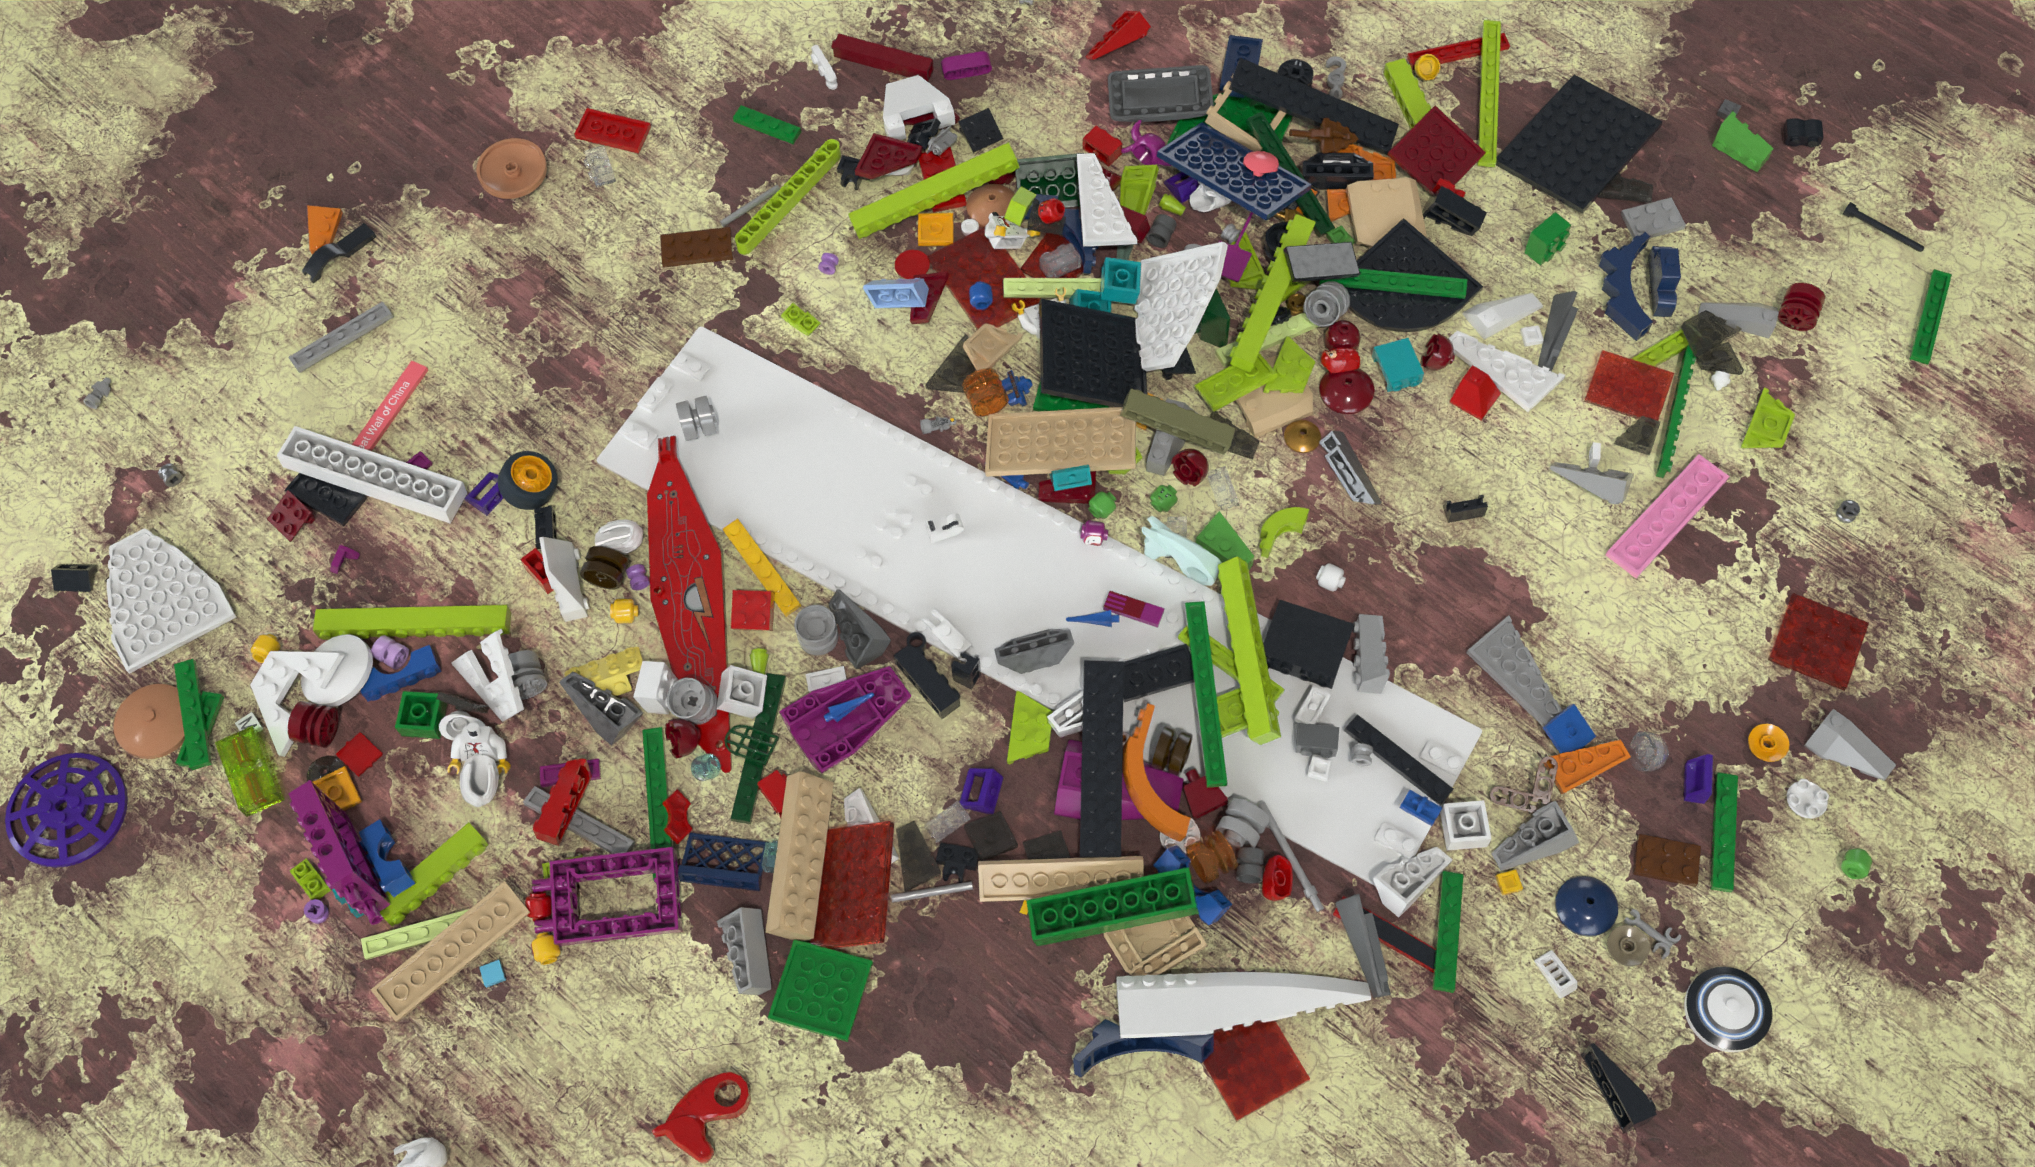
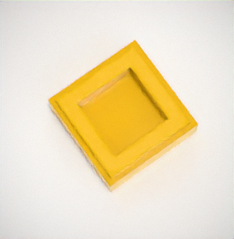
(1509, 882)

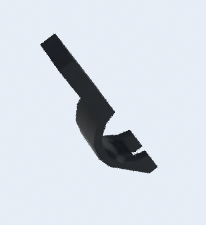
(345, 247)

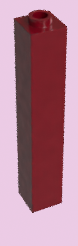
(882, 57)

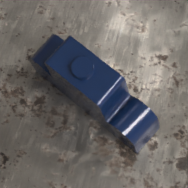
(1664, 278)

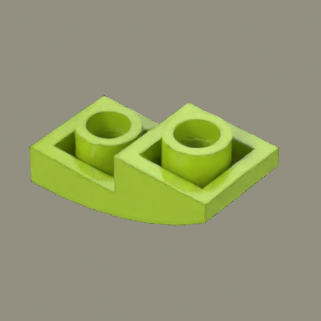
(800, 320)
(310, 880)

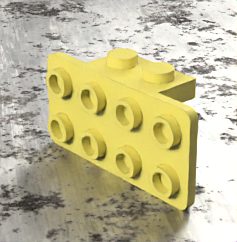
(612, 670)

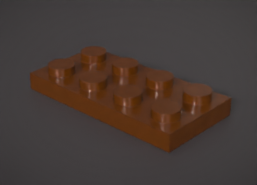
(696, 247)

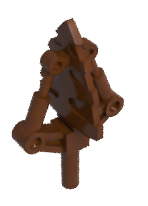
(1331, 136)

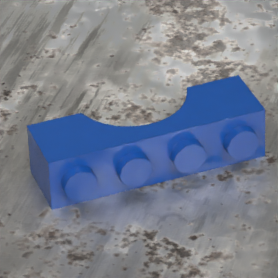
(421, 665)
(393, 874)
(1210, 904)

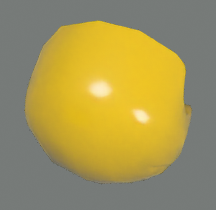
(1427, 67)

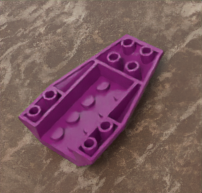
(832, 741)
(1068, 799)

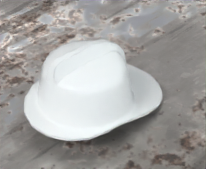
(453, 724)

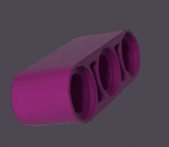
(966, 65)

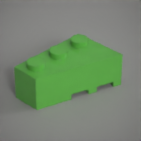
(1741, 143)
(1223, 541)

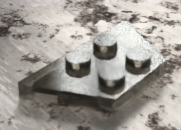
(1707, 332)
(952, 370)

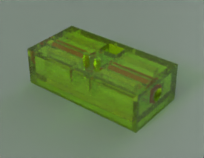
(249, 771)

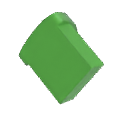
(1339, 235)

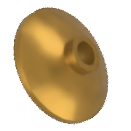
(1299, 442)

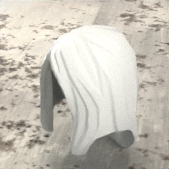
(1207, 199)
(620, 536)
(479, 780)
(422, 1153)

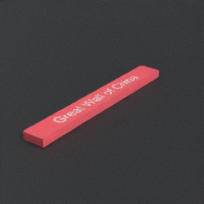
(391, 406)

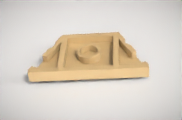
(989, 345)

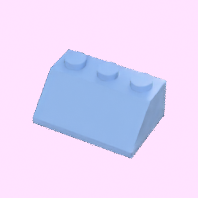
(897, 293)

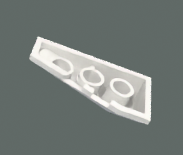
(860, 812)
(1404, 882)

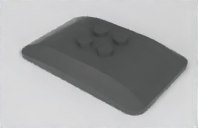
(1160, 93)

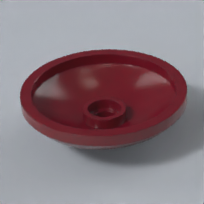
(1347, 397)

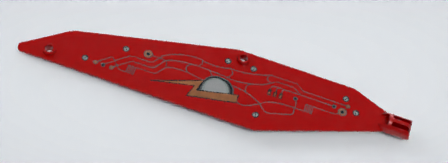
(691, 601)

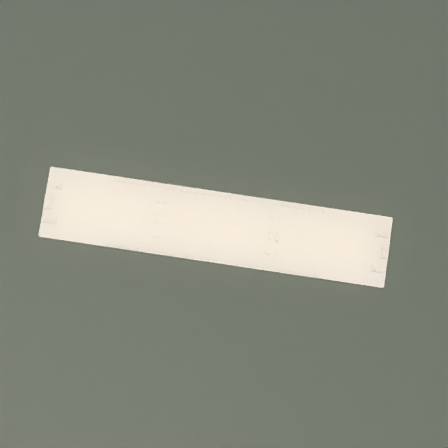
(850, 511)

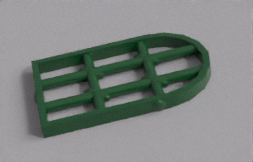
(758, 741)

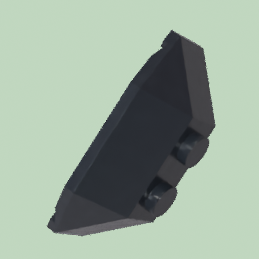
(1336, 170)

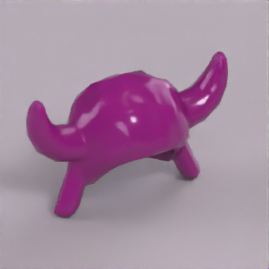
(1145, 147)

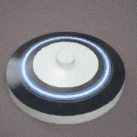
(1728, 1009)

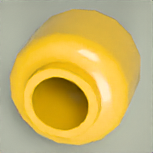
(624, 611)
(263, 645)
(544, 949)

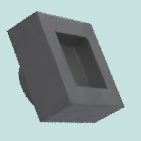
(1727, 107)

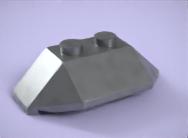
(1035, 650)

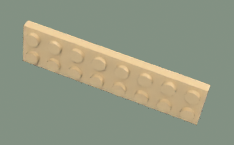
(1045, 877)
(450, 951)

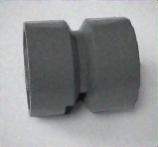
(1161, 231)
(1249, 869)

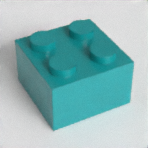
(1120, 280)

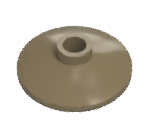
(1632, 937)

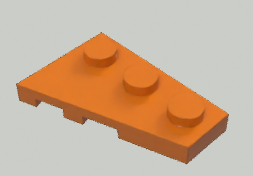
(322, 225)

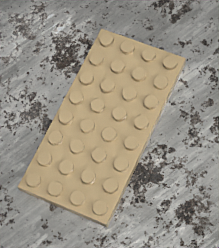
(1059, 440)

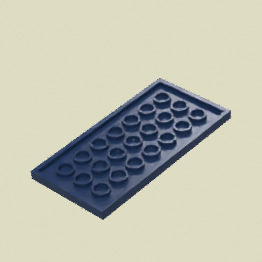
(1219, 165)

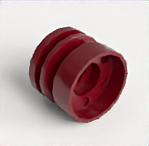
(1801, 306)
(313, 724)

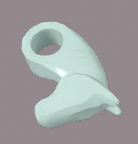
(1192, 558)

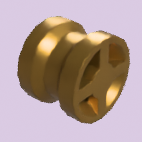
(1293, 301)

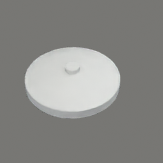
(349, 675)

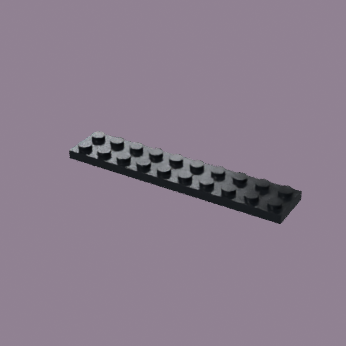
(1312, 104)
(1102, 759)

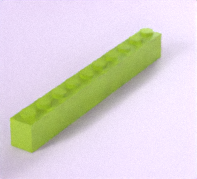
(934, 190)
(1269, 297)
(412, 621)
(1248, 651)

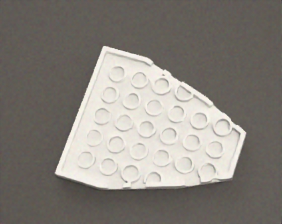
(1173, 300)
(158, 599)

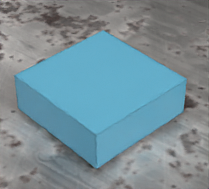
(492, 973)

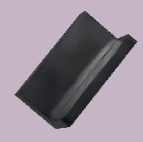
(73, 577)

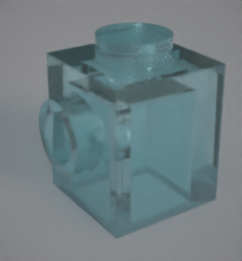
(769, 857)

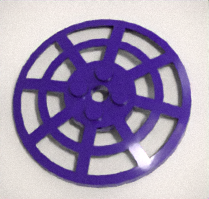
(72, 815)

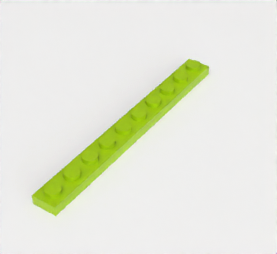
(1489, 92)

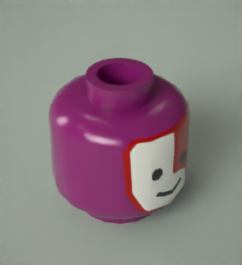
(1094, 533)

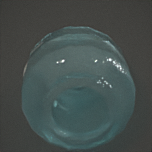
(705, 767)

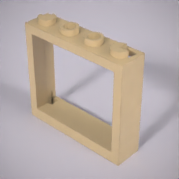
(1231, 130)

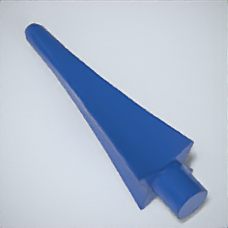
(1016, 481)
(1103, 618)
(839, 711)

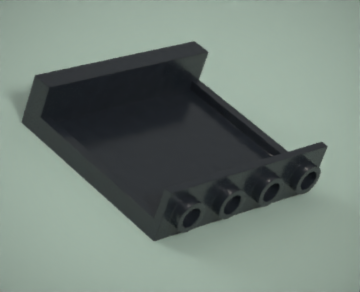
(1306, 643)

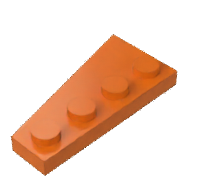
(1586, 763)

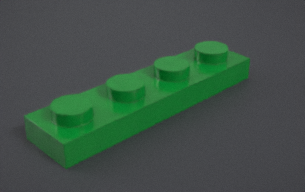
(767, 124)
(211, 707)

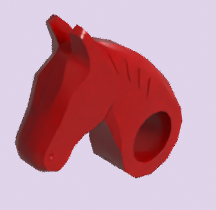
(699, 1106)

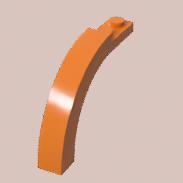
(1140, 791)

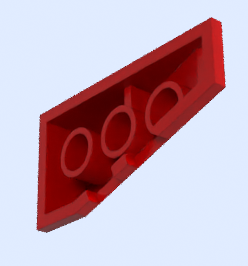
(1126, 29)

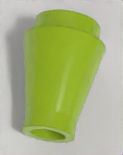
(1171, 205)
(759, 660)

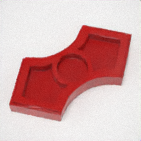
(677, 825)

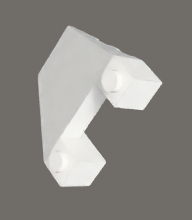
(911, 99)
(561, 566)

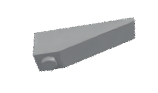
(1750, 317)
(1844, 743)

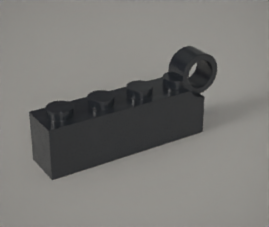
(925, 678)

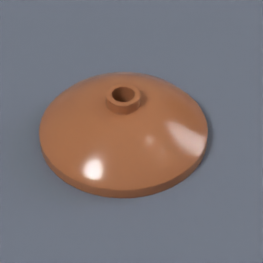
(980, 206)

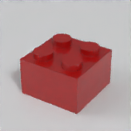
(752, 610)

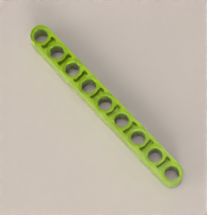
(788, 196)

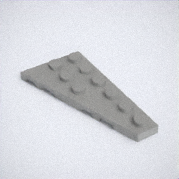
(1514, 669)

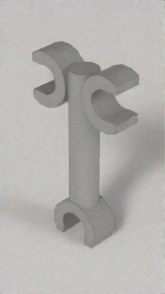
(1665, 941)

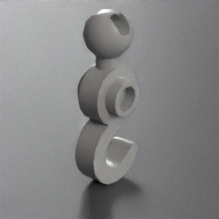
(1336, 78)

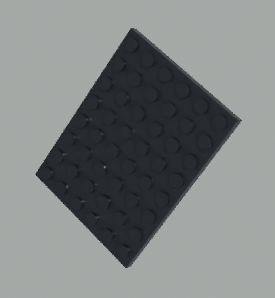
(1578, 143)

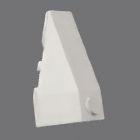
(1497, 315)

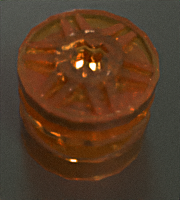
(985, 392)
(1213, 856)

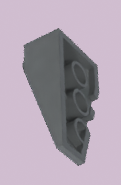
(860, 633)

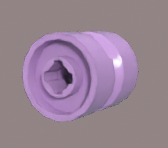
(390, 652)

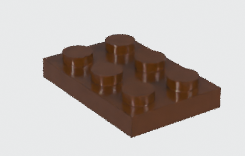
(1667, 860)

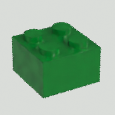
(1548, 239)
(420, 715)

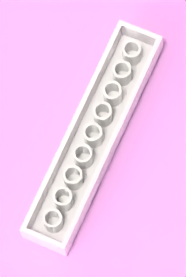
(372, 474)

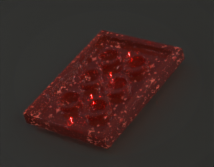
(1628, 386)

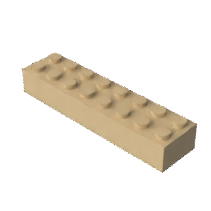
(799, 857)

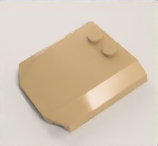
(1381, 205)
(1274, 409)
(1155, 946)

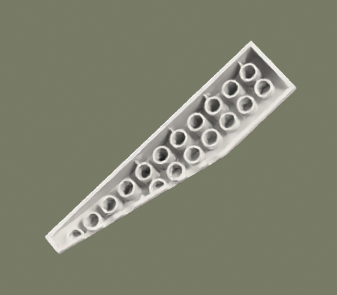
(1219, 1000)

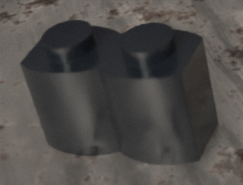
(1803, 132)

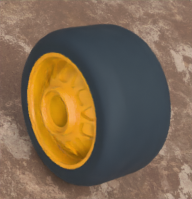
(527, 480)

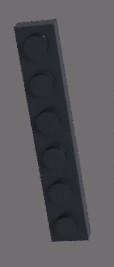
(1399, 760)

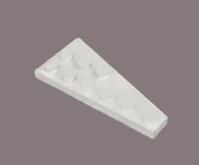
(1101, 213)
(1511, 373)

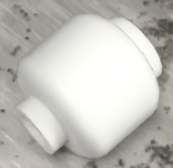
(1330, 577)

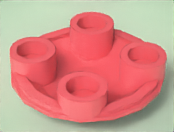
(1261, 162)

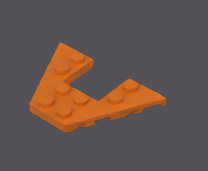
(1337, 198)

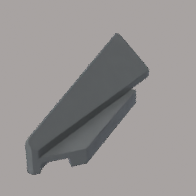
(1558, 326)
(1348, 468)
(1366, 944)

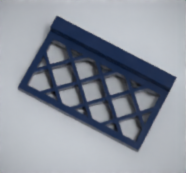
(717, 876)

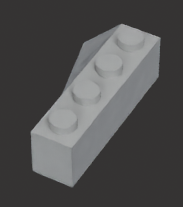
(1370, 654)

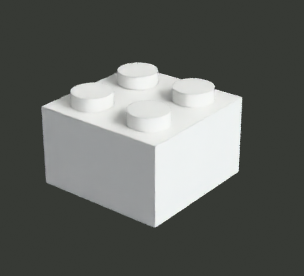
(653, 686)
(741, 692)
(1465, 825)

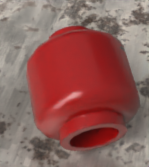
(1051, 211)
(539, 905)

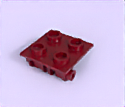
(290, 516)

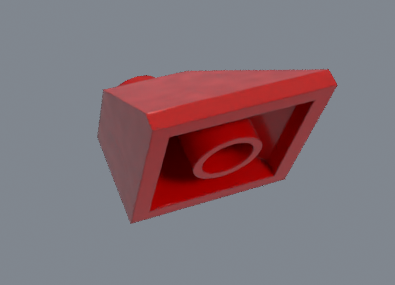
(1476, 393)

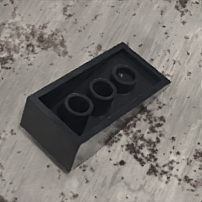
(1622, 1095)

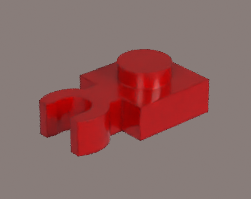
(1447, 184)

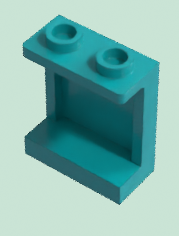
(1398, 364)
(1071, 477)

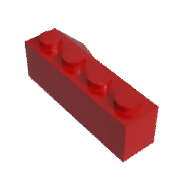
(562, 801)

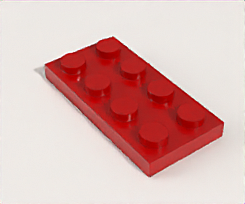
(612, 130)
(933, 164)

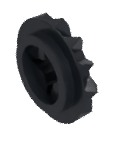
(1282, 315)

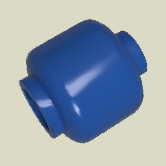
(980, 295)

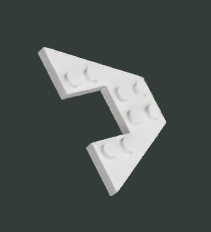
(277, 677)
(501, 693)

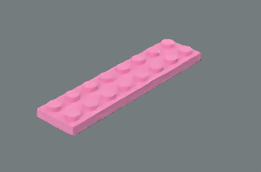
(1667, 516)

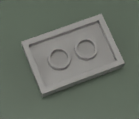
(1653, 218)

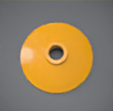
(1773, 737)

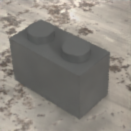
(1317, 740)

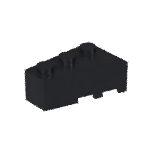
(1454, 211)

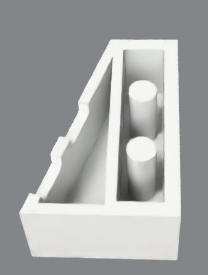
(1068, 718)

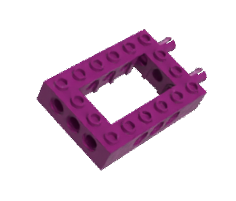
(338, 851)
(563, 887)

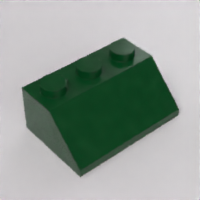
(1214, 322)

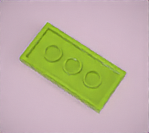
(1234, 383)

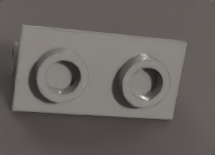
(942, 141)

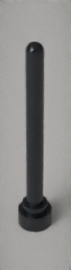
(1852, 211)

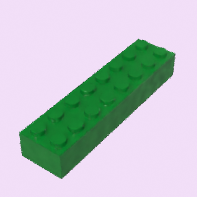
(1112, 907)

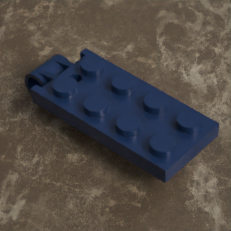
(1237, 48)

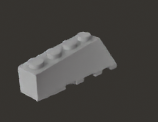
(1164, 447)
(747, 950)

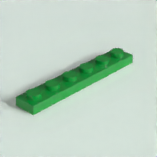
(1930, 316)
(192, 714)
(1724, 832)
(1448, 932)

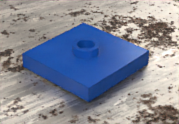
(1569, 730)

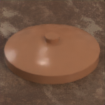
(511, 168)
(150, 722)

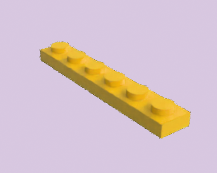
(761, 567)

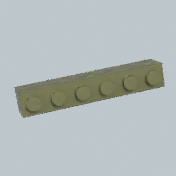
(1177, 421)

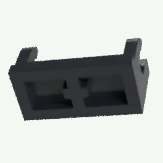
(1465, 509)
(545, 524)
(967, 673)

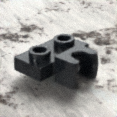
(922, 131)
(847, 168)
(956, 860)

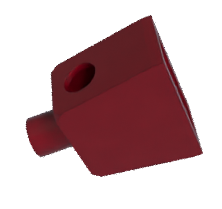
(1200, 798)

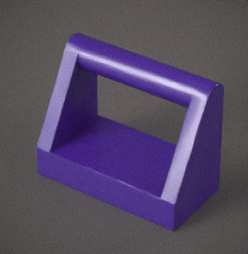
(1184, 189)
(490, 499)
(1698, 779)
(989, 791)

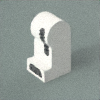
(944, 527)

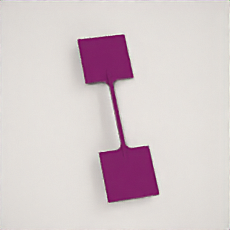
(1236, 258)

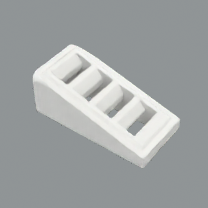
(1563, 990)

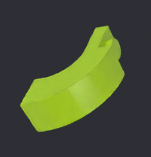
(1283, 521)

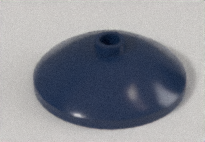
(1580, 916)

